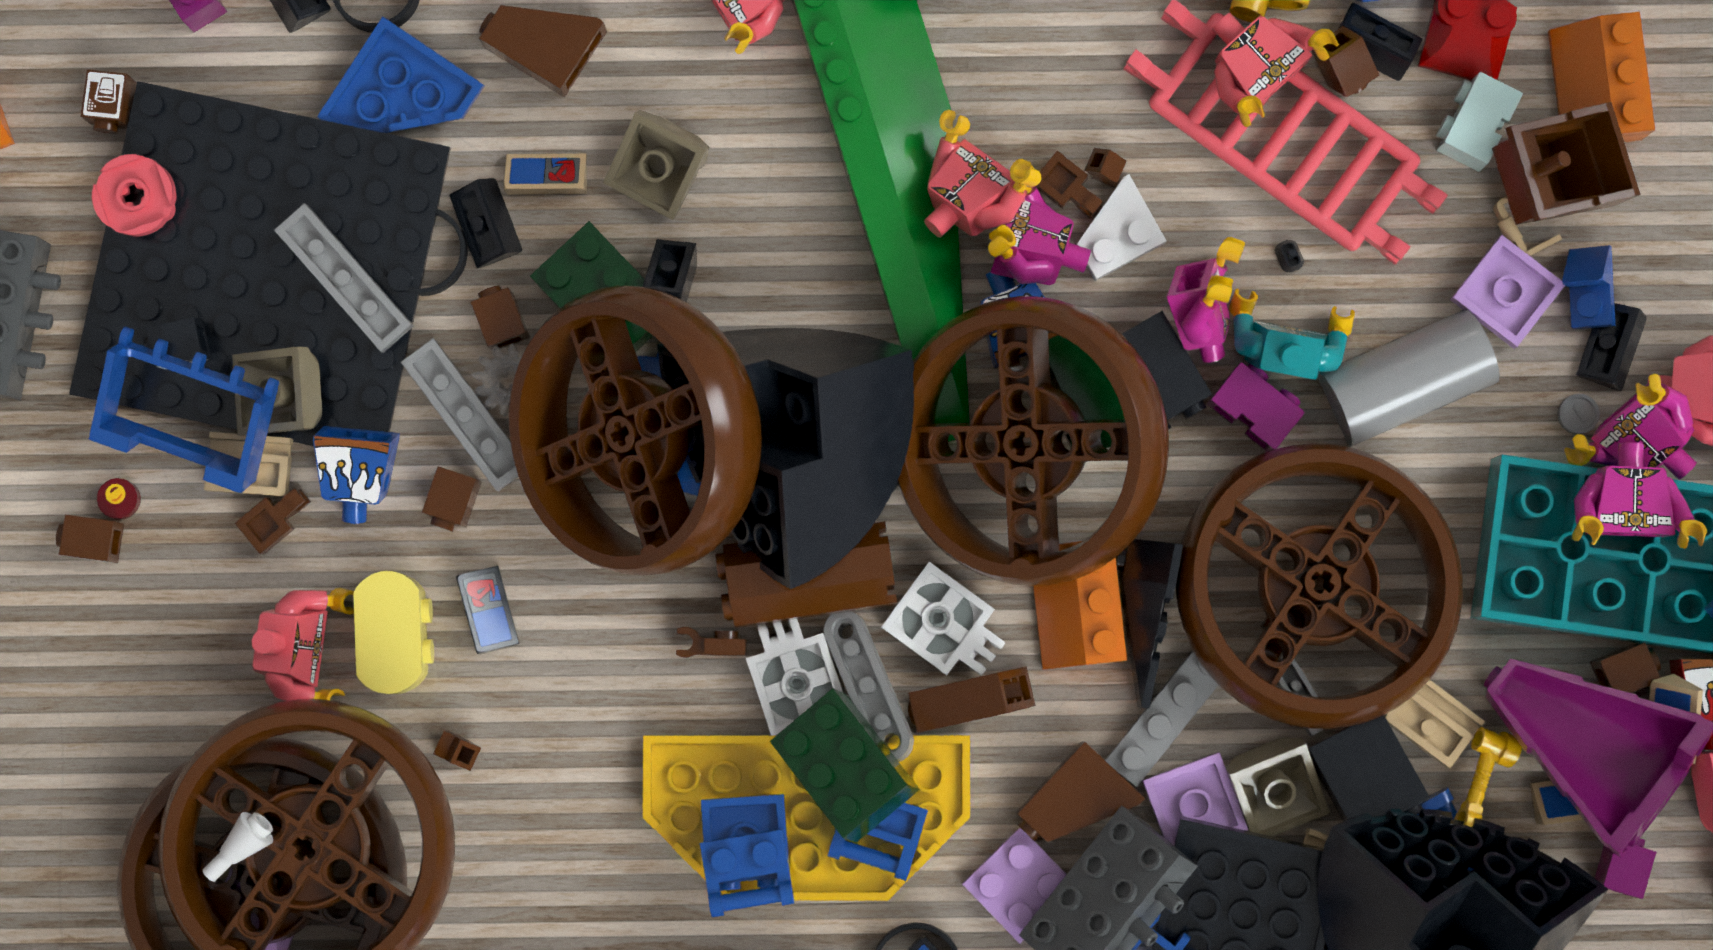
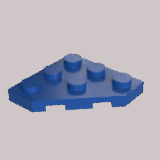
(399, 85)

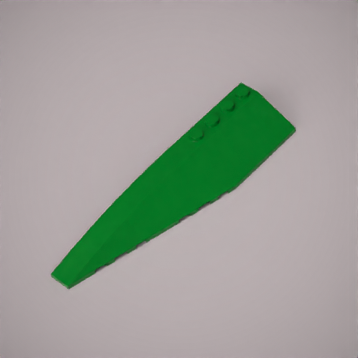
(885, 119)

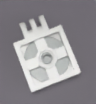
(943, 622)
(791, 673)

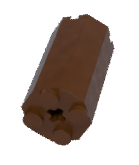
(852, 584)

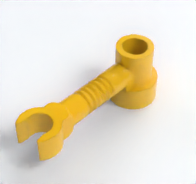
(1493, 749)

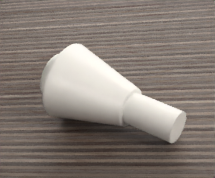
(247, 837)

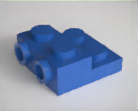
(740, 817)

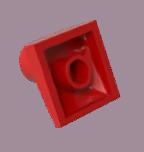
(1468, 37)

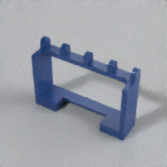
(125, 434)

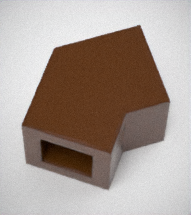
(1105, 166)
(457, 750)

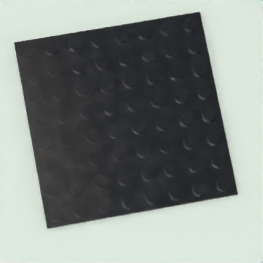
(222, 262)

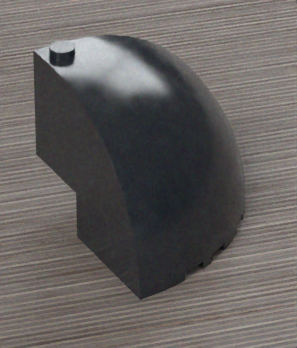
(831, 442)
(1409, 887)

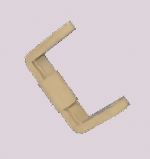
(1512, 233)

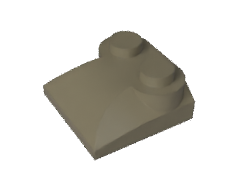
(657, 163)
(299, 389)
(1277, 786)

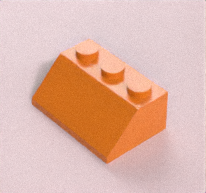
(1601, 64)
(1081, 619)

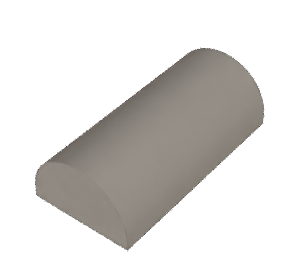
(1410, 376)

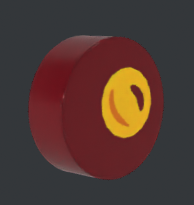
(118, 498)

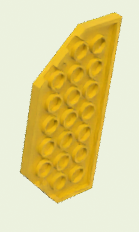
(699, 767)

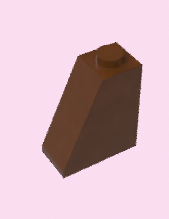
(543, 43)
(971, 699)
(1075, 796)

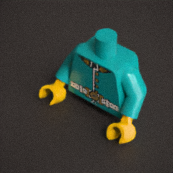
(1288, 348)

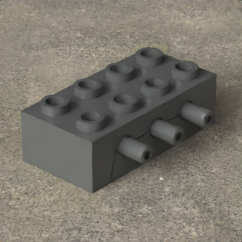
(21, 287)
(1113, 891)

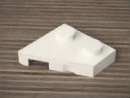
(1120, 231)

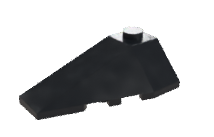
(1146, 584)

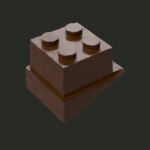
(1565, 165)

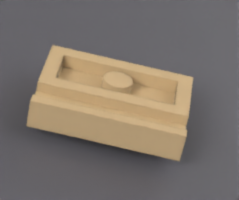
(274, 466)
(1436, 723)

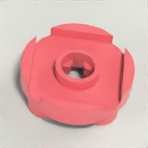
(113, 185)

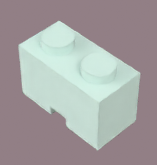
(1481, 110)

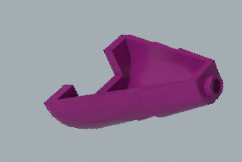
(1599, 745)

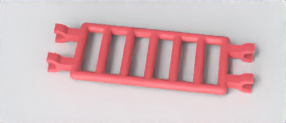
(1366, 228)

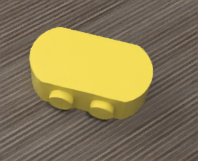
(392, 632)

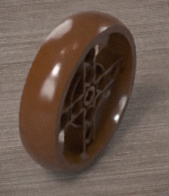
(634, 430)
(1139, 438)
(1381, 492)
(293, 765)
(314, 887)

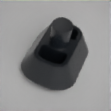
(1289, 256)

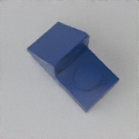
(1590, 287)

